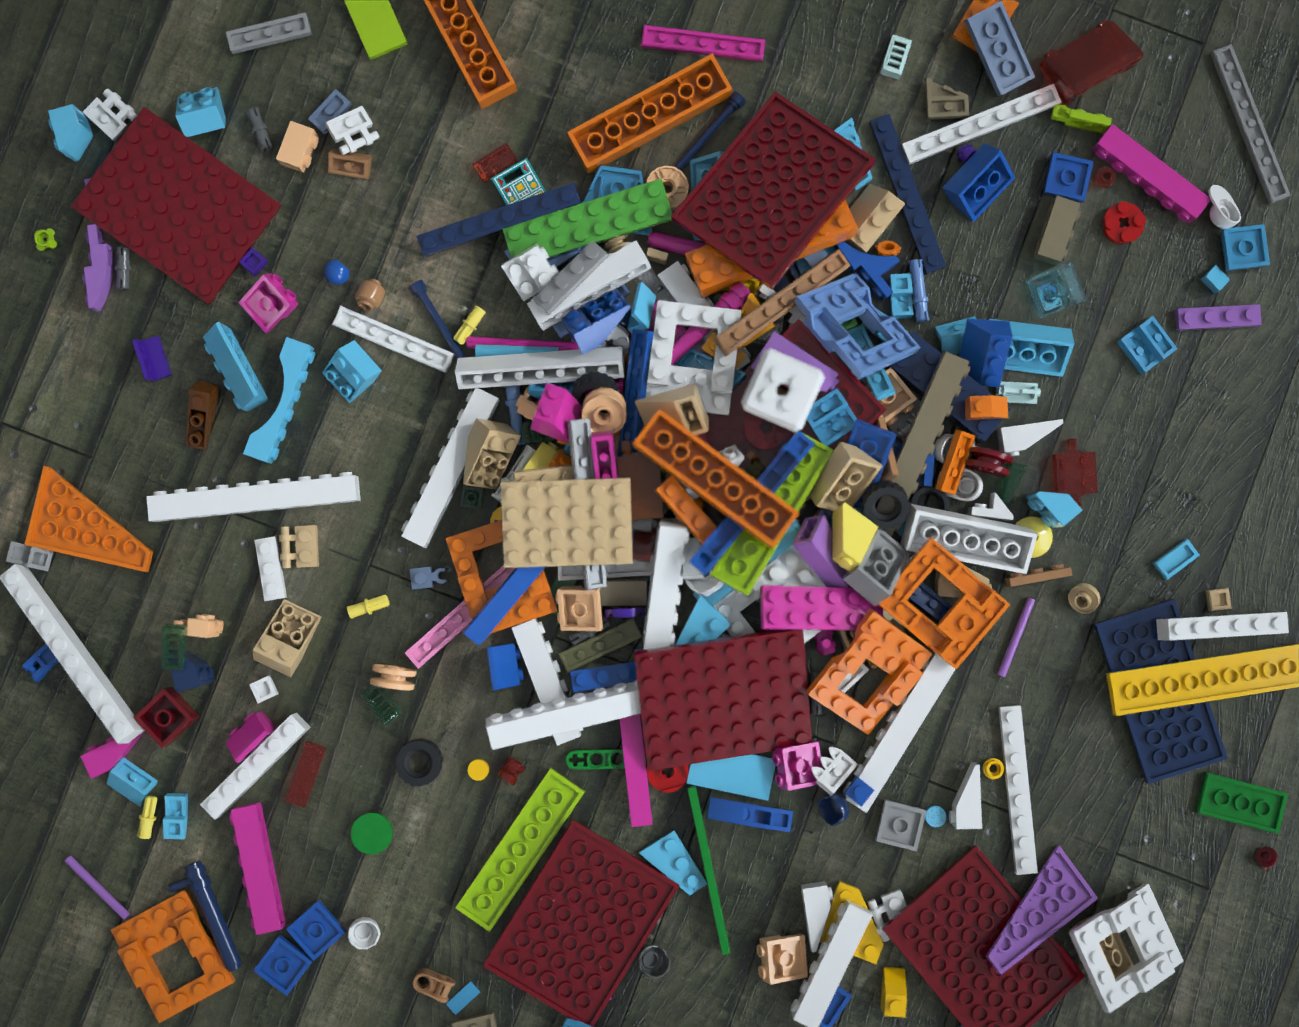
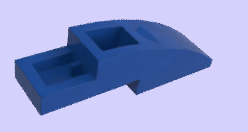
(749, 814)

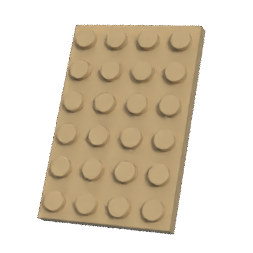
(567, 522)

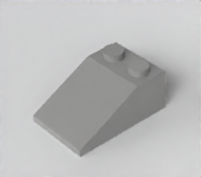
(879, 568)

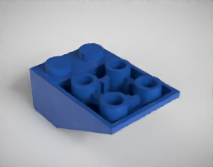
(596, 320)

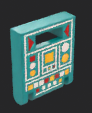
(521, 187)

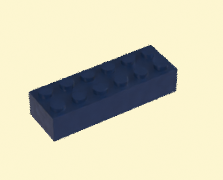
(916, 374)

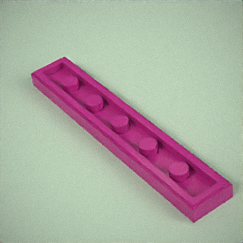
(703, 43)
(636, 771)

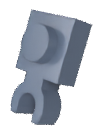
(424, 577)

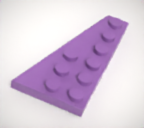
(1048, 905)

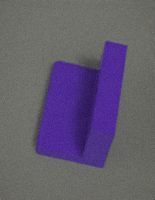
(152, 358)

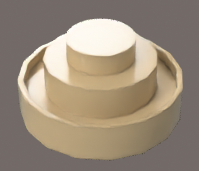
(1084, 598)

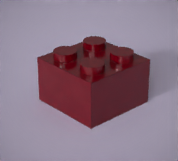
(166, 717)

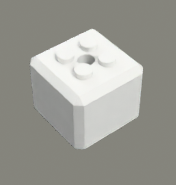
(787, 410)

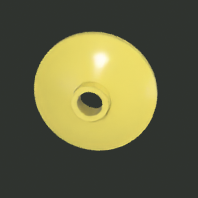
(1044, 533)

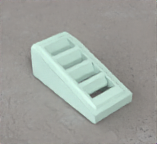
(892, 71)

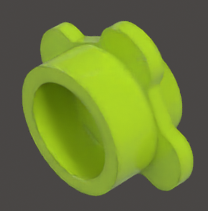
(39, 239)

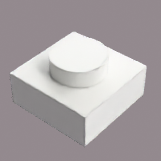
(264, 689)

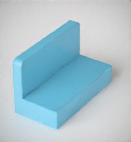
(642, 308)
(951, 335)
(131, 781)

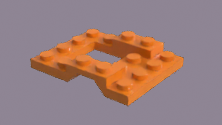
(534, 602)
(964, 622)
(886, 648)
(157, 929)

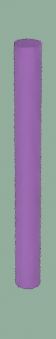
(1016, 637)
(97, 887)

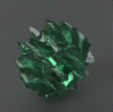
(533, 437)

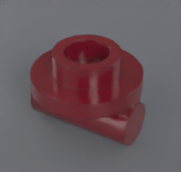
(1266, 857)

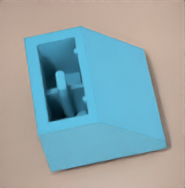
(200, 111)
(71, 131)
(351, 371)
(1054, 508)

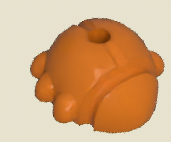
(888, 248)

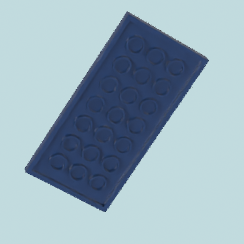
(1166, 738)

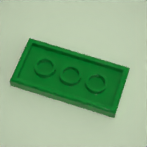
(1241, 802)

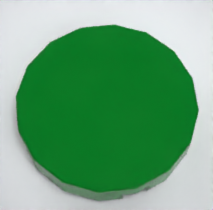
(372, 833)

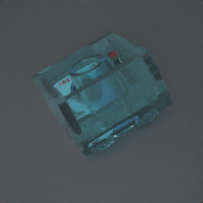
(1056, 289)

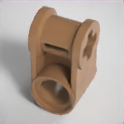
(435, 984)

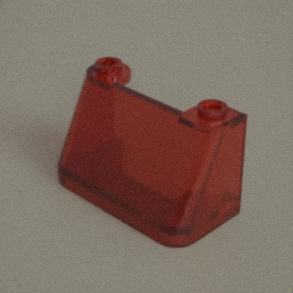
(1090, 60)

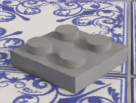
(900, 825)

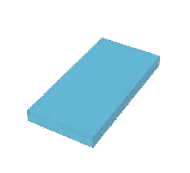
(739, 775)

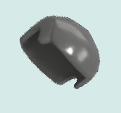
(653, 961)

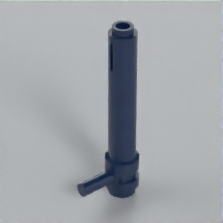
(200, 885)

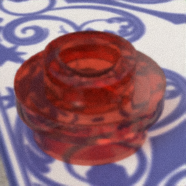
(1101, 181)

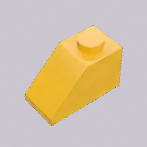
(893, 992)

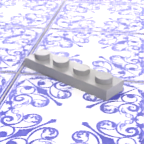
(268, 33)
(570, 277)

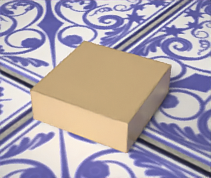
(657, 256)
(1218, 599)

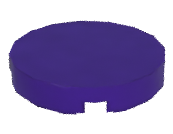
(617, 613)

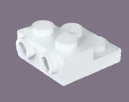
(530, 271)

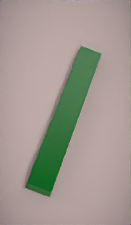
(708, 869)

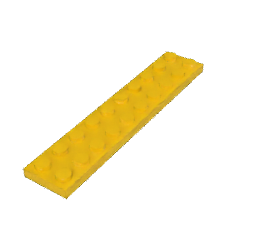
(1204, 679)

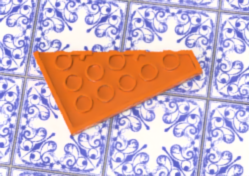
(75, 526)

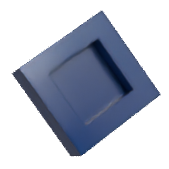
(859, 791)

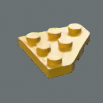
(870, 943)

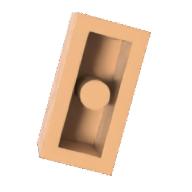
(297, 147)

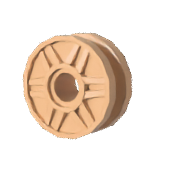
(676, 180)
(607, 400)
(393, 677)

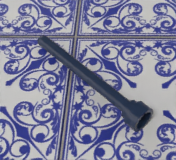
(735, 101)
(419, 290)

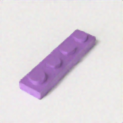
(1218, 317)

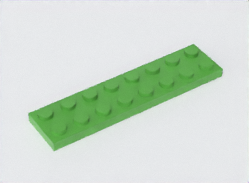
(592, 220)

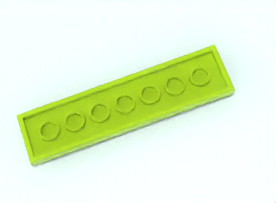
(747, 556)
(520, 849)

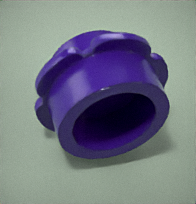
(965, 153)

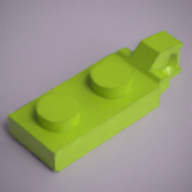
(1080, 119)

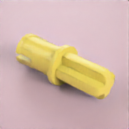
(469, 325)
(368, 606)
(147, 817)

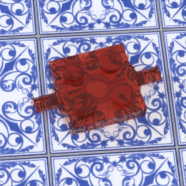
(1075, 472)

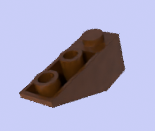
(201, 413)

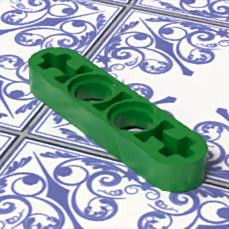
(606, 759)

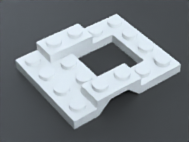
(713, 385)
(784, 570)
(1149, 937)

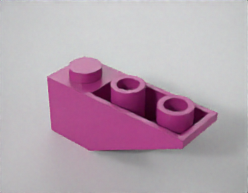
(105, 757)

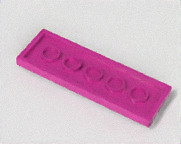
(813, 608)

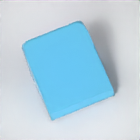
(1215, 279)

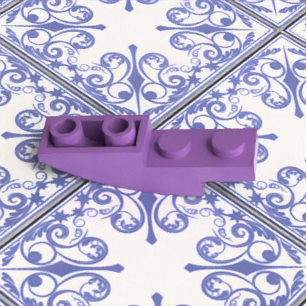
(99, 275)

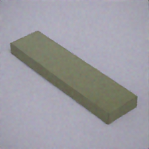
(600, 645)

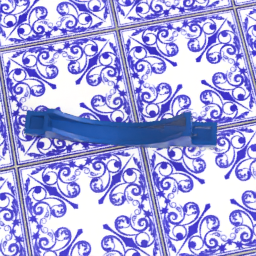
(870, 268)
(771, 479)

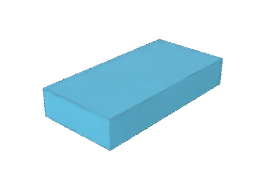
(1176, 559)

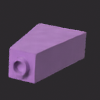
(787, 348)
(815, 547)

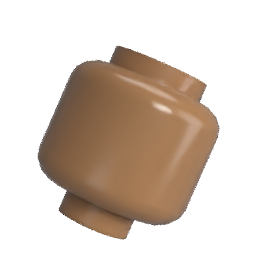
(369, 294)

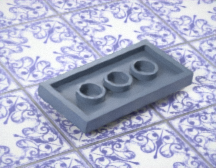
(999, 48)

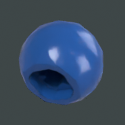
(336, 272)

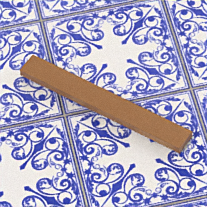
(780, 303)

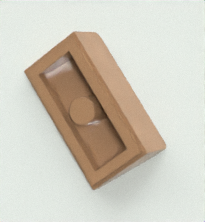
(349, 164)

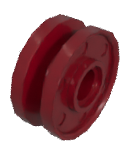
(759, 439)
(989, 461)

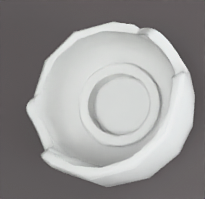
(363, 933)

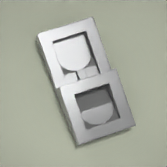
(29, 556)

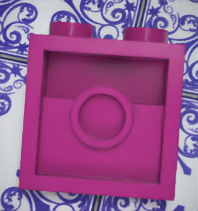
(268, 301)
(796, 765)

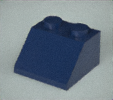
(195, 672)

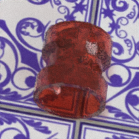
(511, 770)

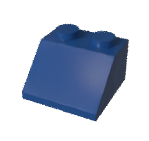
(505, 666)

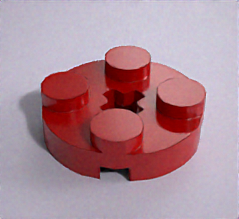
(1134, 218)
(668, 784)

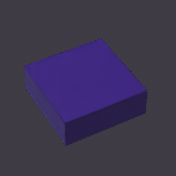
(253, 262)

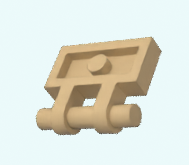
(306, 546)

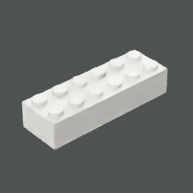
(971, 538)
(664, 581)

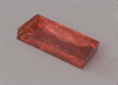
(495, 162)

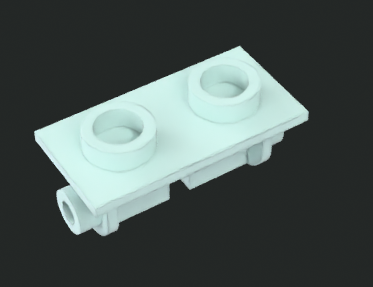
(1019, 392)

